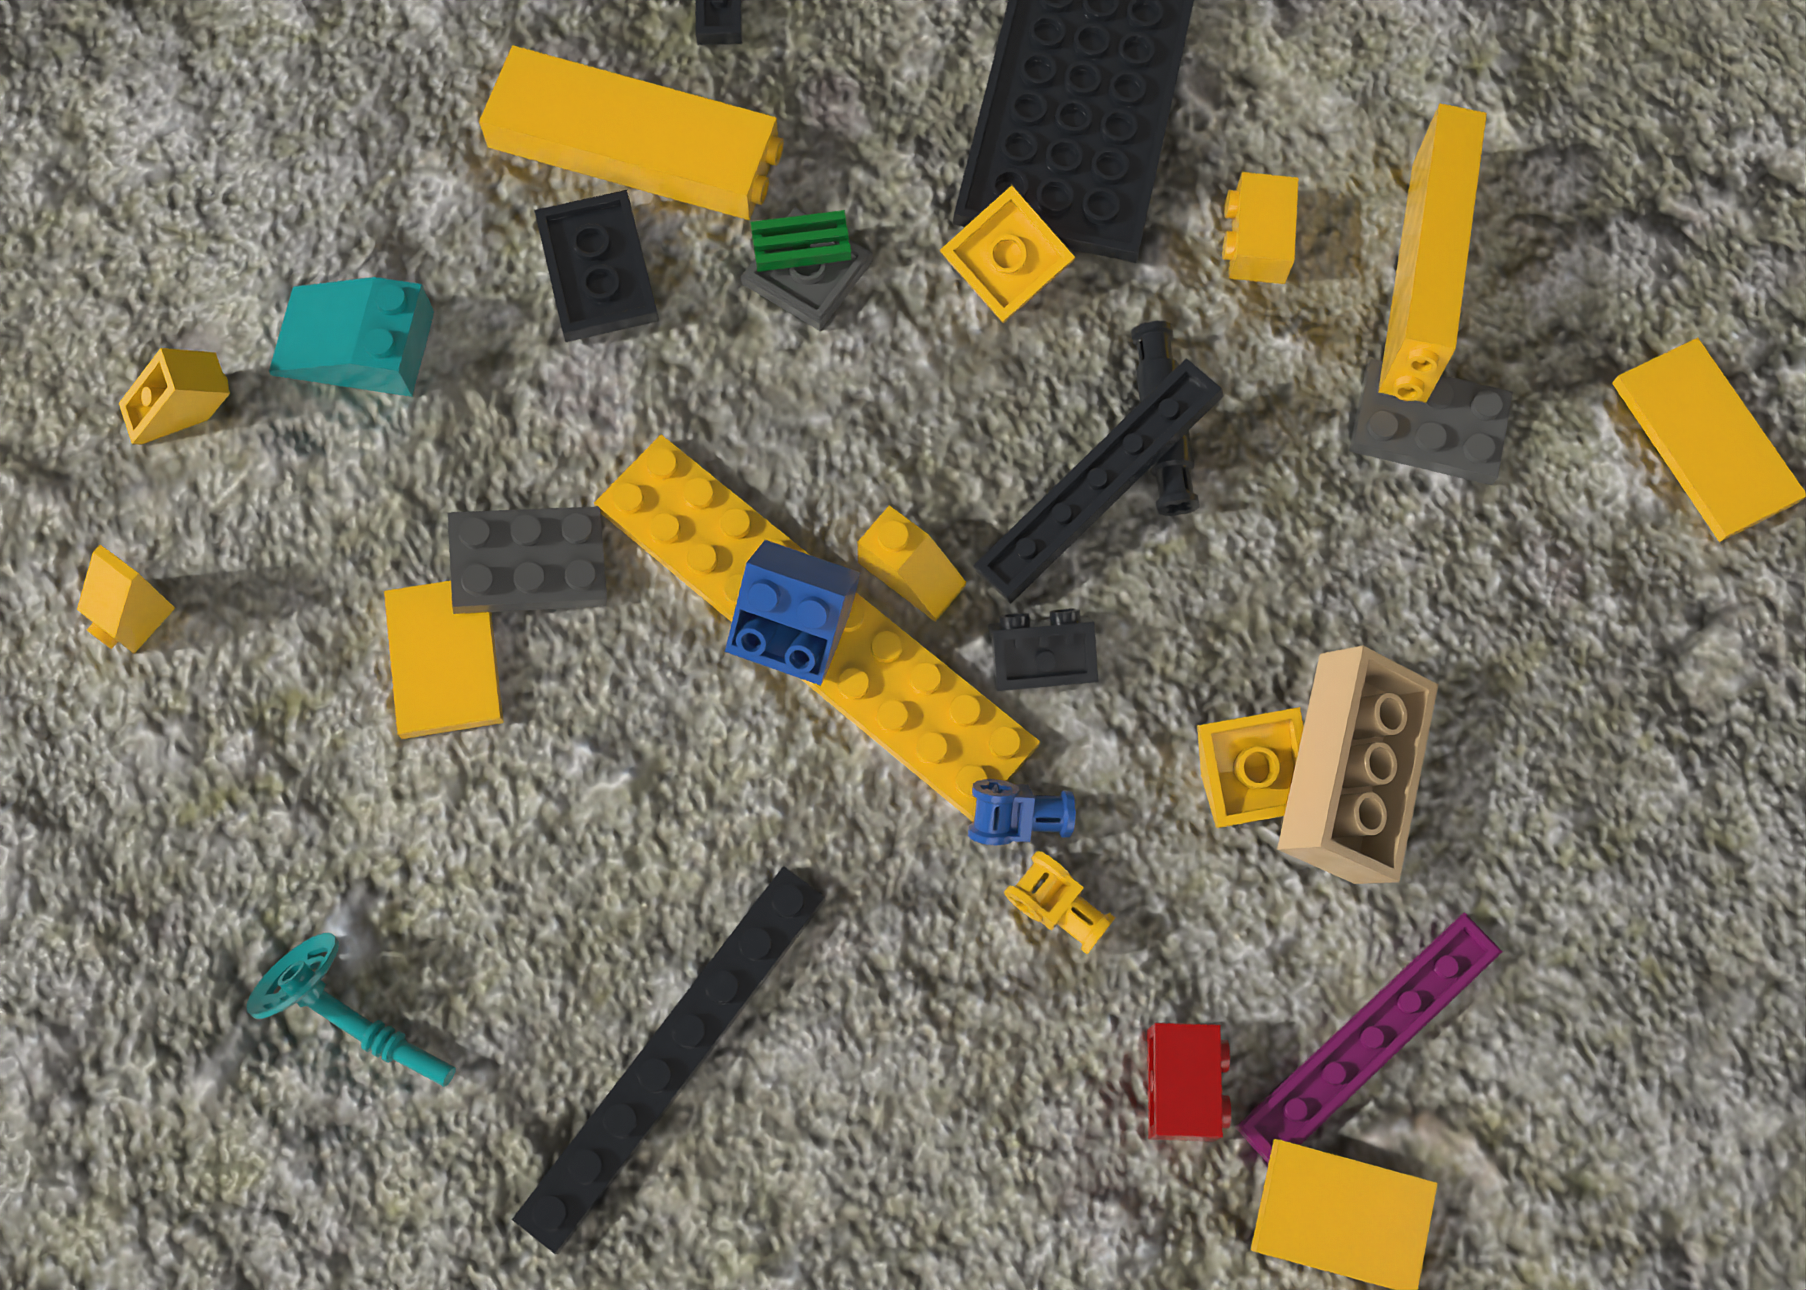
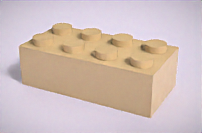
(1358, 766)

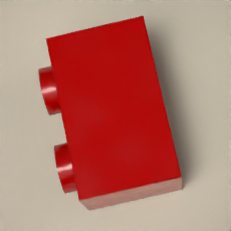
(1186, 1082)

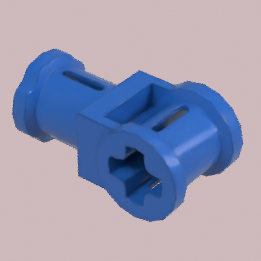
(1012, 813)

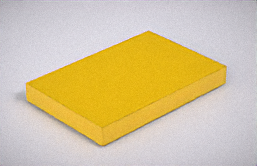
(440, 663)
(1344, 1216)

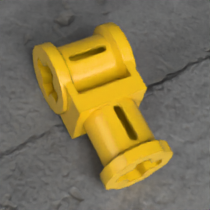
(1058, 902)

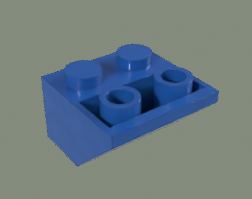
(791, 611)

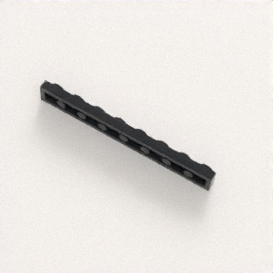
(668, 1061)

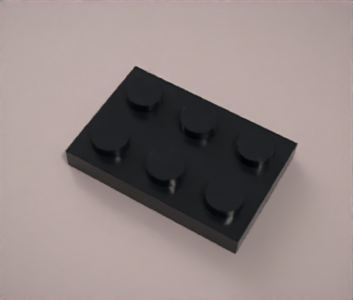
(596, 266)

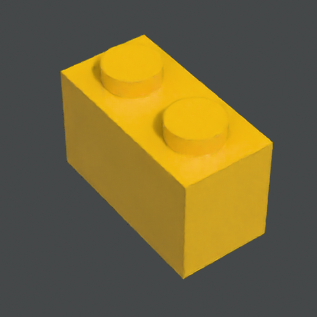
(1262, 228)

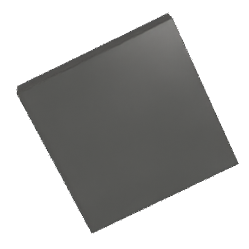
(810, 290)

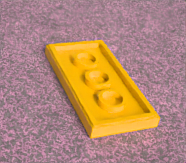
(1709, 439)

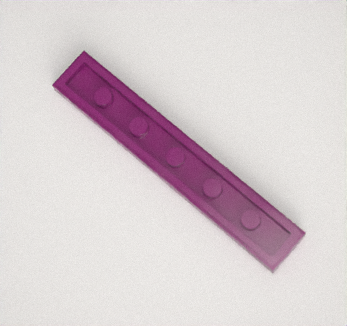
(1370, 1037)

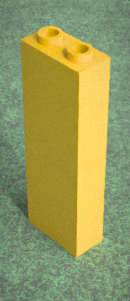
(632, 132)
(1433, 254)

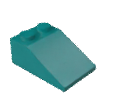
(355, 334)

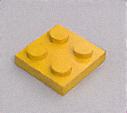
(1007, 254)

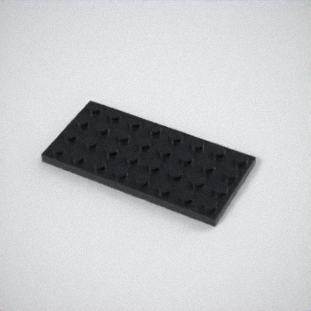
(1078, 117)

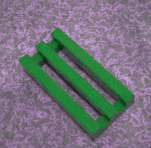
(801, 233)

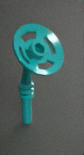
(305, 987)

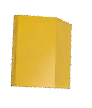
(1249, 765)

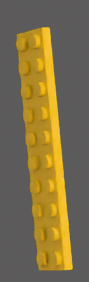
(878, 671)

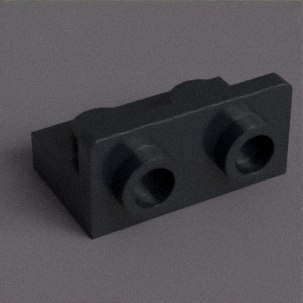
(1043, 650)

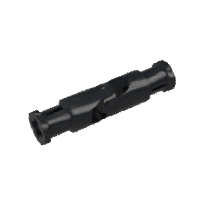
(1174, 467)

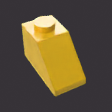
(173, 394)
(910, 563)
(120, 602)

